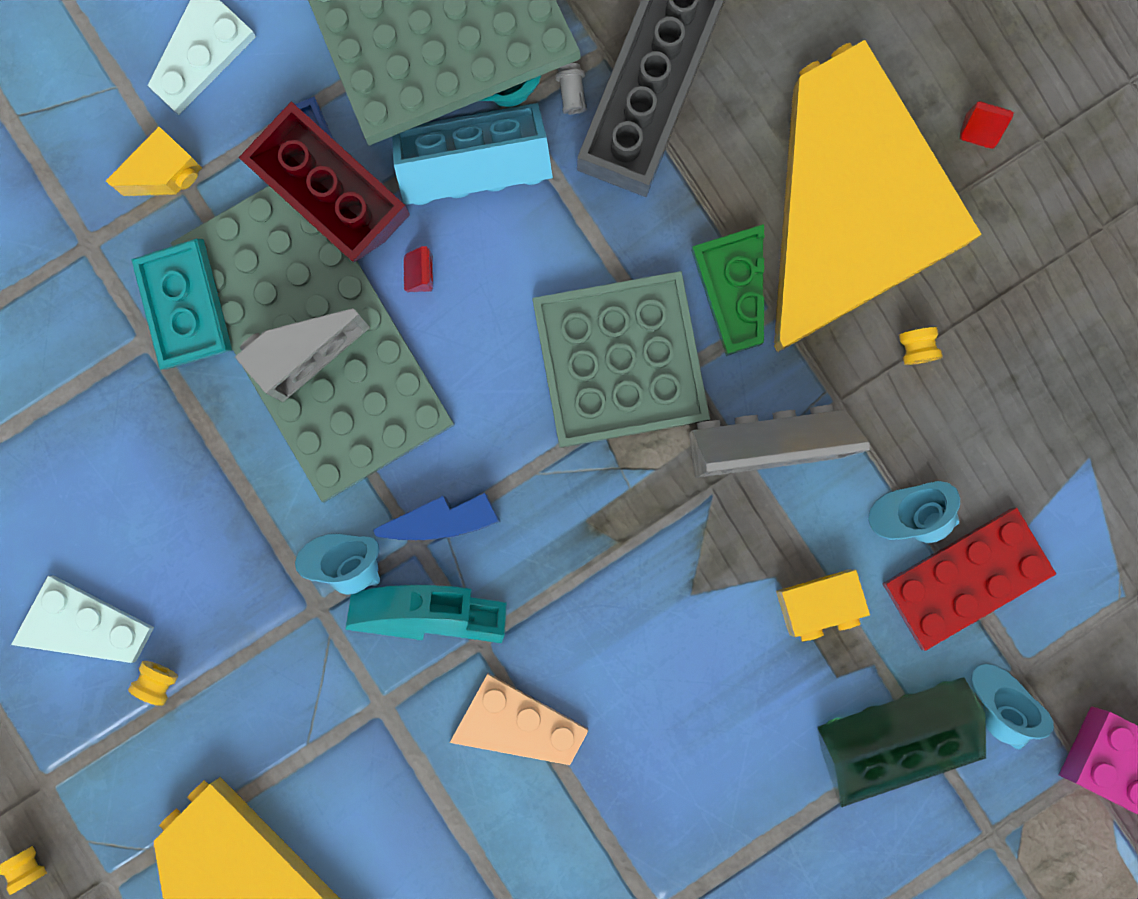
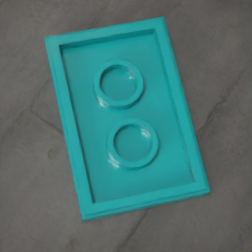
(181, 304)

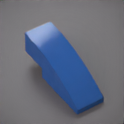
(440, 521)

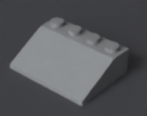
(775, 442)

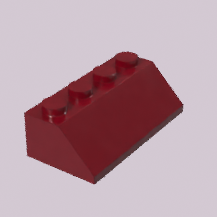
(324, 184)

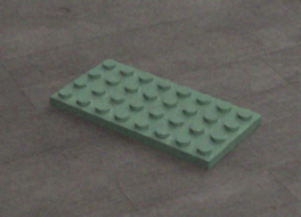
(365, 402)

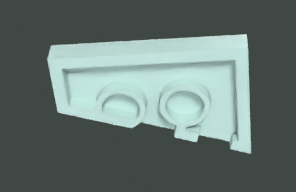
(198, 52)
(81, 624)

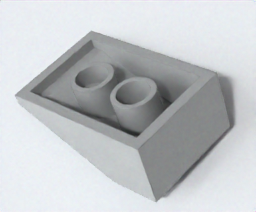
(292, 354)

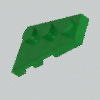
(733, 284)

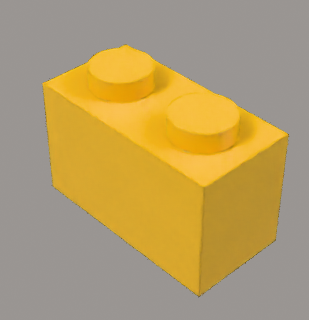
(823, 604)

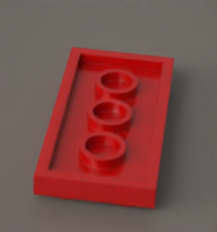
(969, 579)

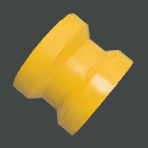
(920, 346)
(152, 683)
(21, 870)

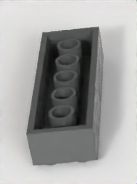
(647, 91)

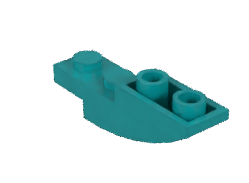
(423, 609)

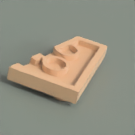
(518, 725)

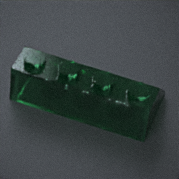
(903, 741)

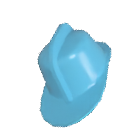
(917, 512)
(341, 561)
(1009, 708)

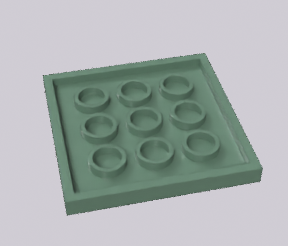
(620, 359)

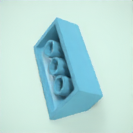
(471, 154)

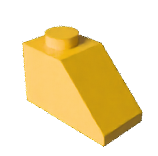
(155, 168)

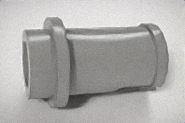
(572, 90)

